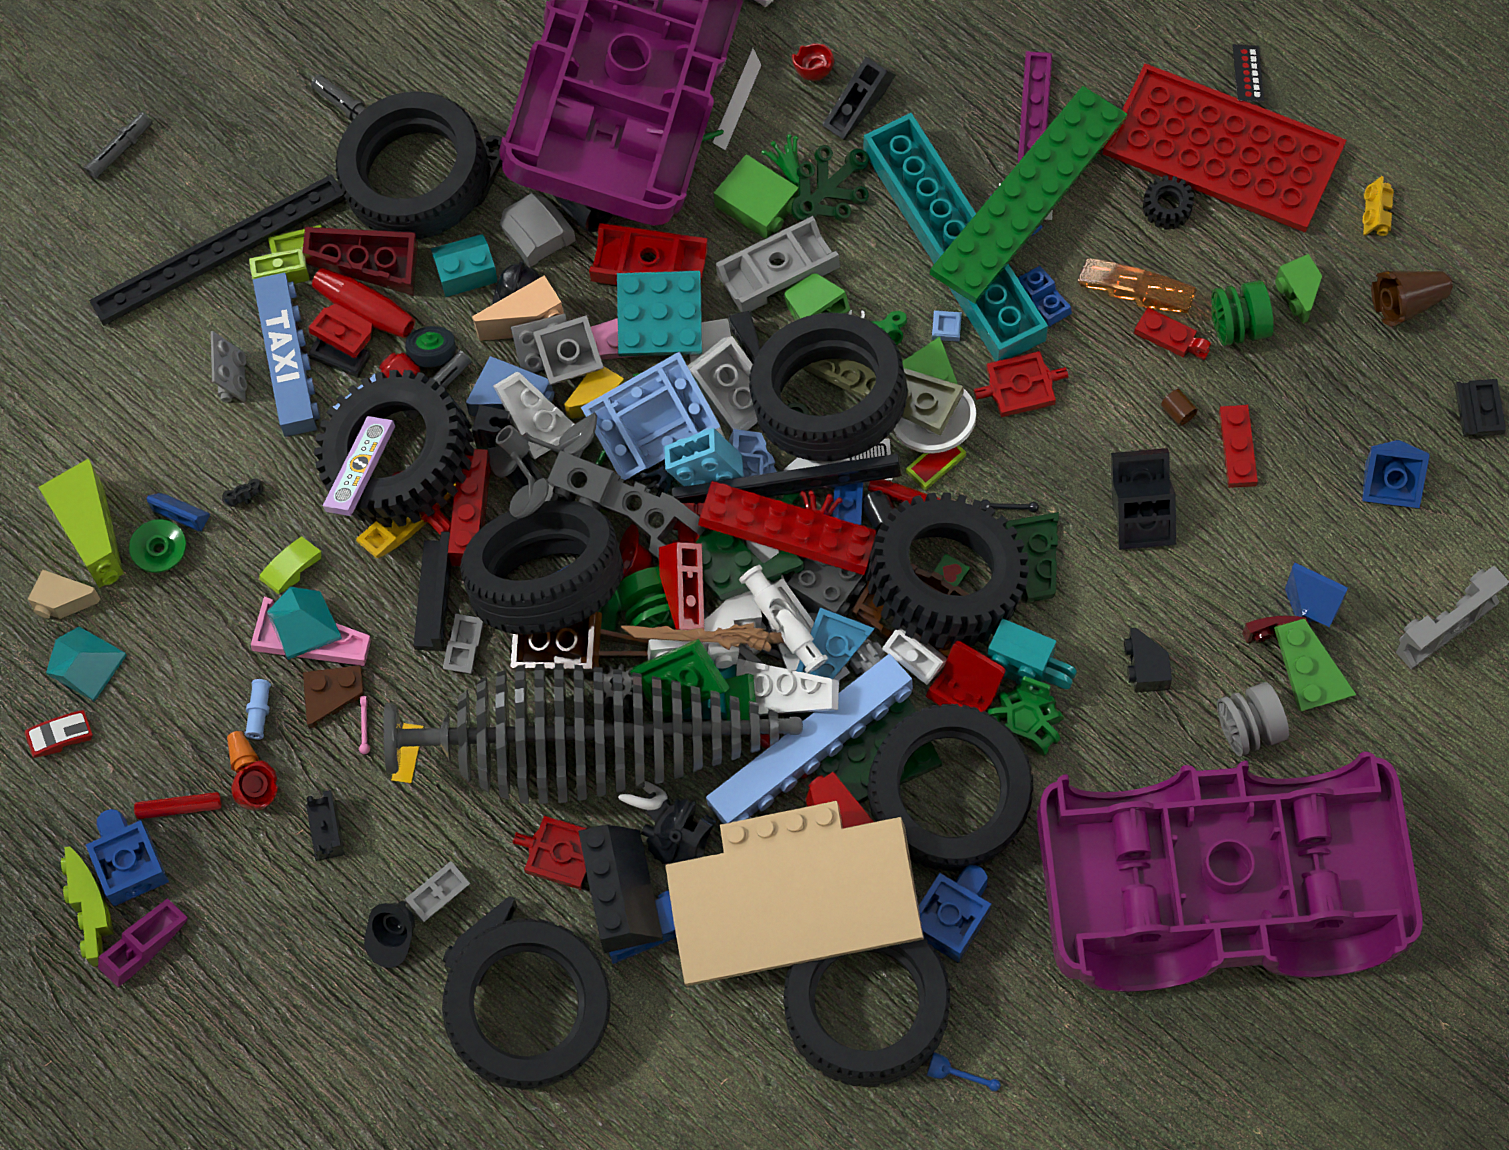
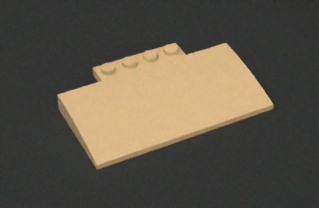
(793, 894)

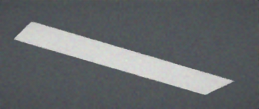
(738, 100)

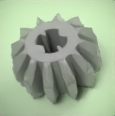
(627, 683)

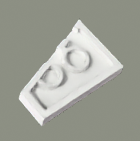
(532, 412)

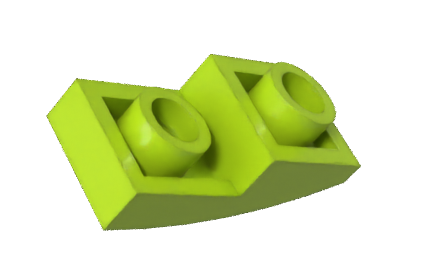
(287, 565)

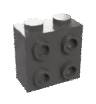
(826, 587)

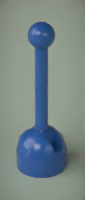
(941, 1067)

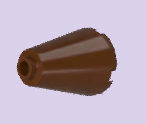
(1408, 293)

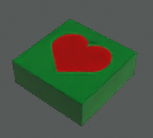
(952, 570)

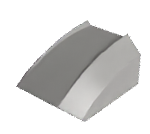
(535, 228)

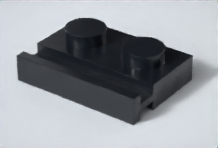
(1480, 408)

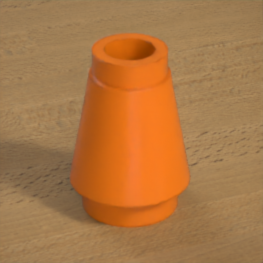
(240, 751)

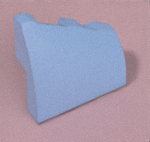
(754, 454)

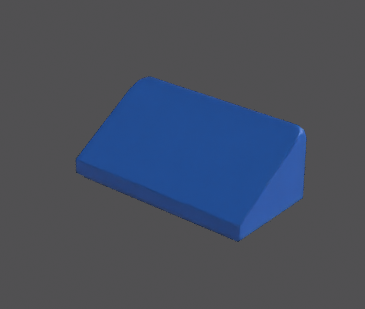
(178, 511)

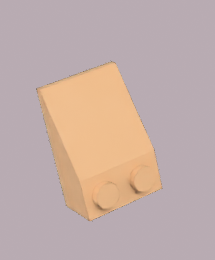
(524, 306)

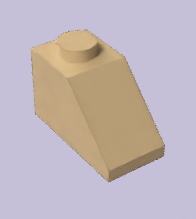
(60, 596)

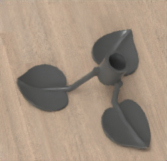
(515, 446)

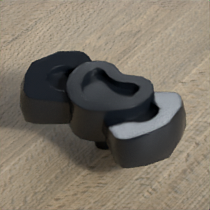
(243, 493)

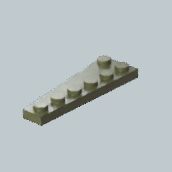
(928, 400)

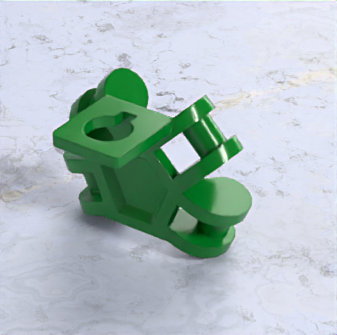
(1026, 716)

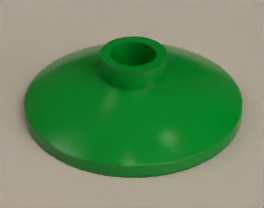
(154, 535)

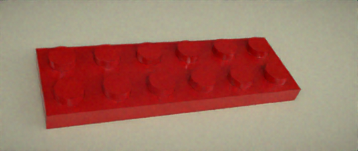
(787, 527)

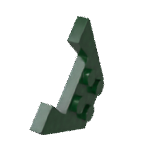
(728, 559)

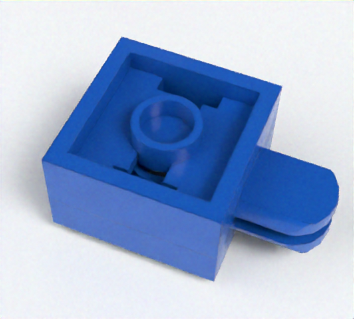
(125, 858)
(955, 911)

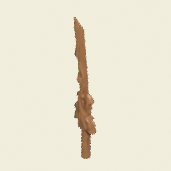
(726, 638)

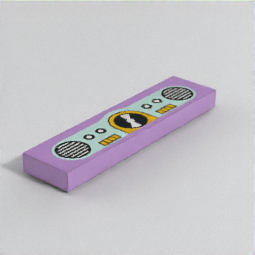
(359, 466)

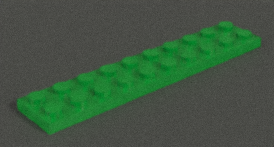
(1028, 195)

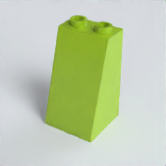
(84, 514)

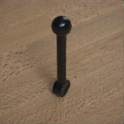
(1032, 506)

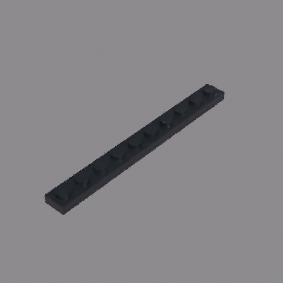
(217, 250)

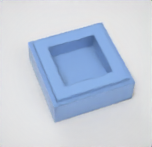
(946, 325)

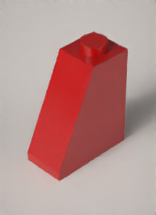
(832, 789)

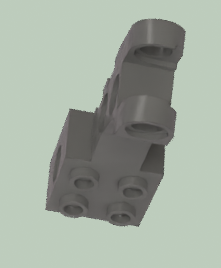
(610, 493)

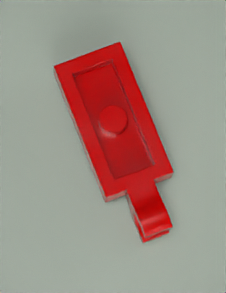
(1171, 334)

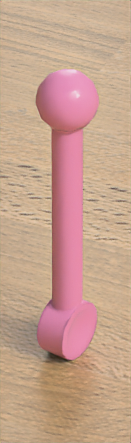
(364, 747)

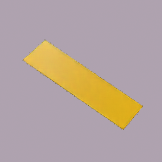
(407, 760)

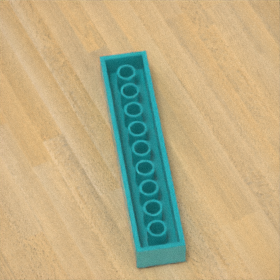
(937, 215)

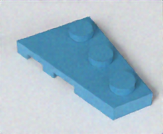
(837, 639)

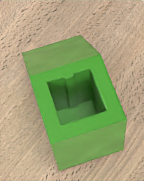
(1300, 284)

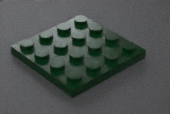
(857, 755)

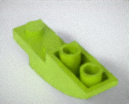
(86, 896)

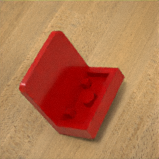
(967, 679)

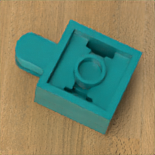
(1028, 655)

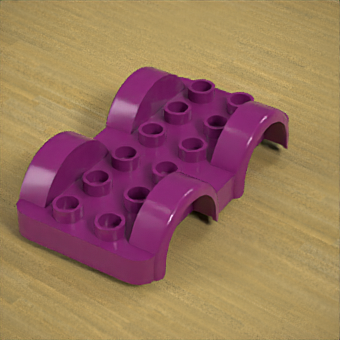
(618, 102)
(1229, 875)

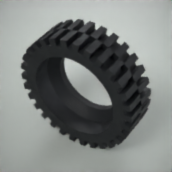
(429, 475)
(932, 612)

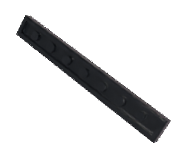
(802, 479)

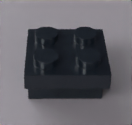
(1143, 498)

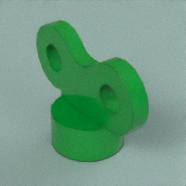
(893, 327)

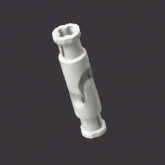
(793, 631)

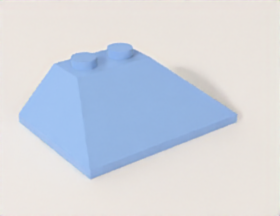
(649, 414)

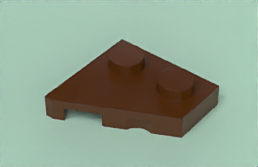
(330, 691)

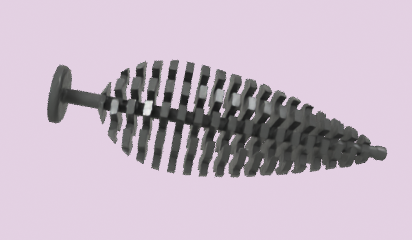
(579, 732)

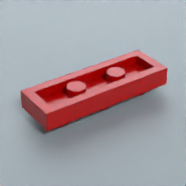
(1238, 446)

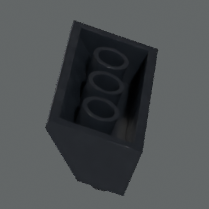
(620, 887)

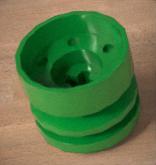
(1242, 312)
(644, 599)

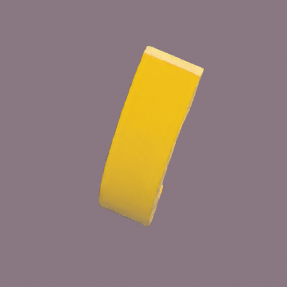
(382, 540)

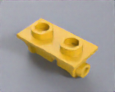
(1378, 196)

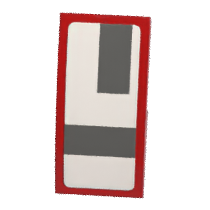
(58, 732)

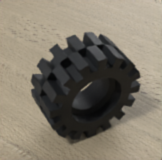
(1168, 216)

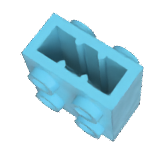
(703, 459)

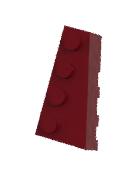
(365, 255)

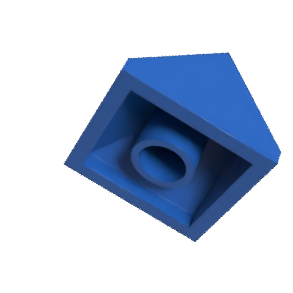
(1395, 474)
(1314, 595)

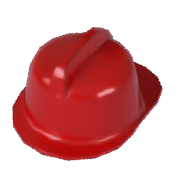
(634, 555)

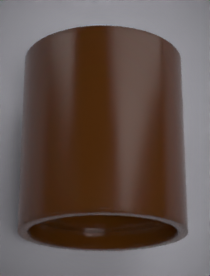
(1179, 407)

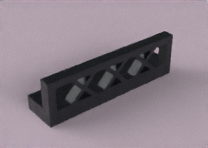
(433, 595)

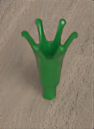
(787, 162)

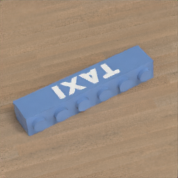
(285, 354)

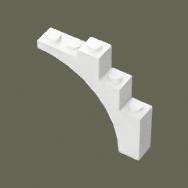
(735, 610)

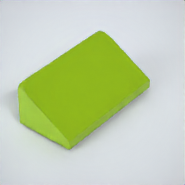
(290, 262)

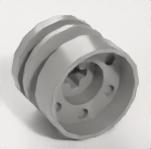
(1253, 719)

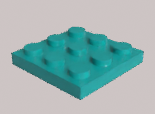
(659, 313)

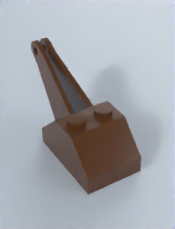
(571, 646)

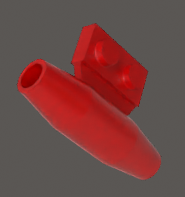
(354, 313)

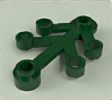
(827, 187)

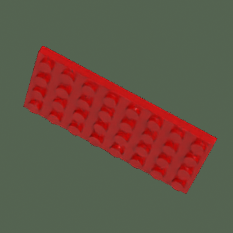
(1225, 147)

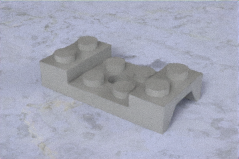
(751, 276)
(1427, 636)

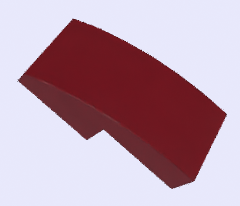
(1264, 628)

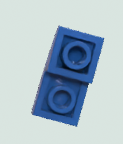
(1045, 296)

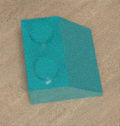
(464, 265)

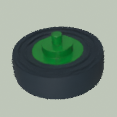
(430, 346)

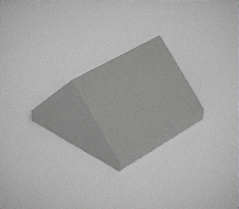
(568, 350)

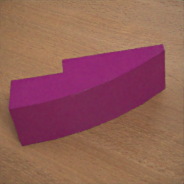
(141, 942)

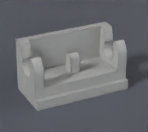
(436, 892)

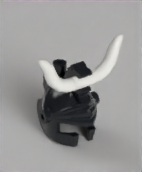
(674, 832)

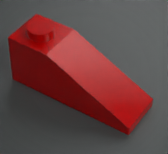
(683, 583)

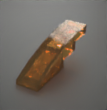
(1138, 285)

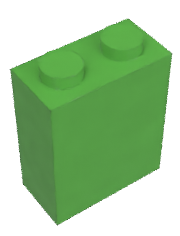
(756, 197)

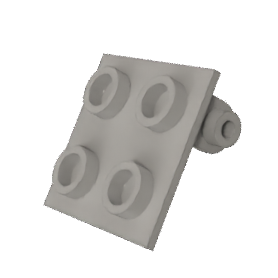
(525, 342)
(228, 369)

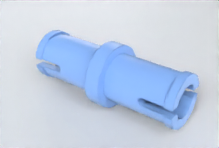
(257, 709)

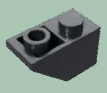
(1149, 663)

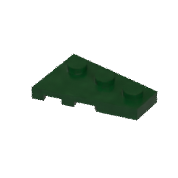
(1040, 543)

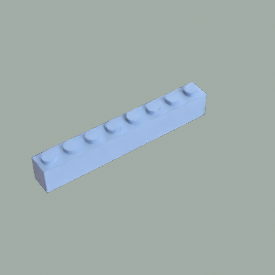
(821, 736)

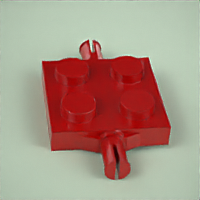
(1020, 384)
(555, 853)

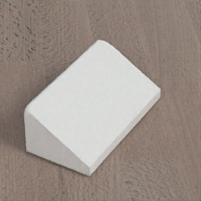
(916, 657)

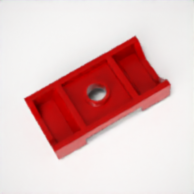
(622, 247)

